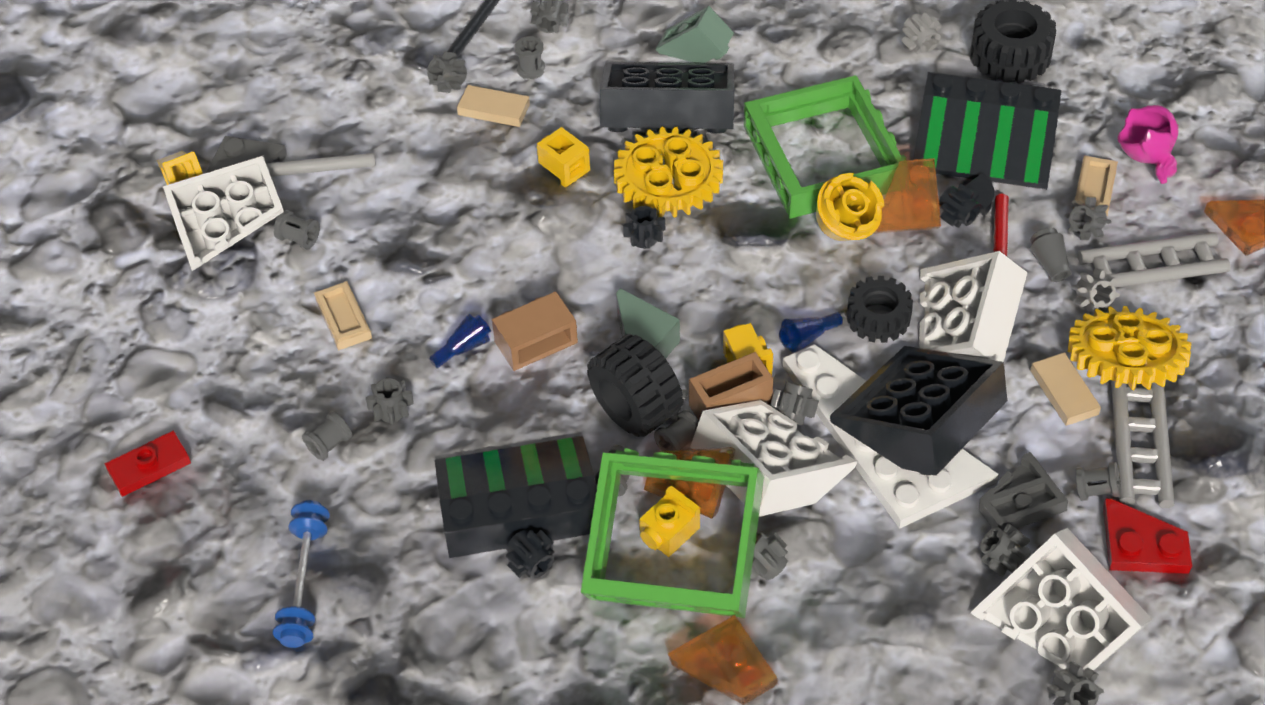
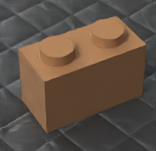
(534, 330)
(731, 384)

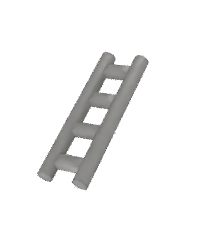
(1167, 249)
(1158, 455)

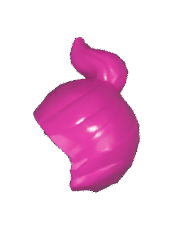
(1150, 138)

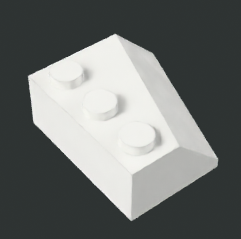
(222, 208)
(971, 305)
(793, 465)
(1065, 605)

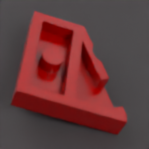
(1144, 542)

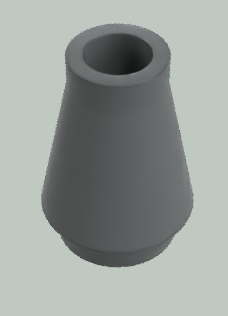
(1050, 251)

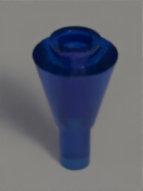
(800, 332)
(468, 335)

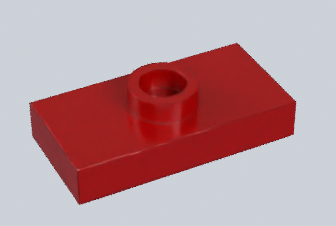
(147, 463)

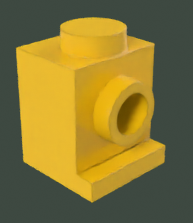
(564, 156)
(179, 167)
(742, 341)
(670, 522)

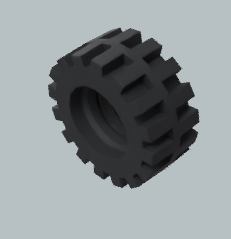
(882, 293)

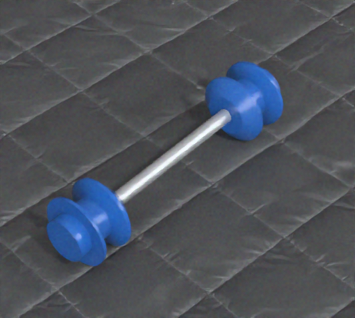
(294, 620)

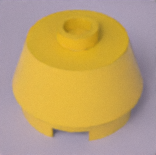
(849, 208)

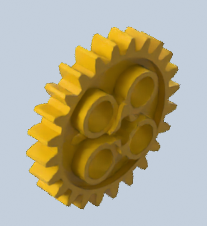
(687, 160)
(1129, 347)

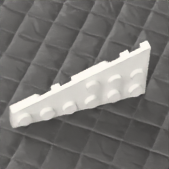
(901, 492)

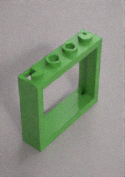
(810, 102)
(668, 467)

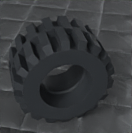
(1013, 41)
(635, 385)

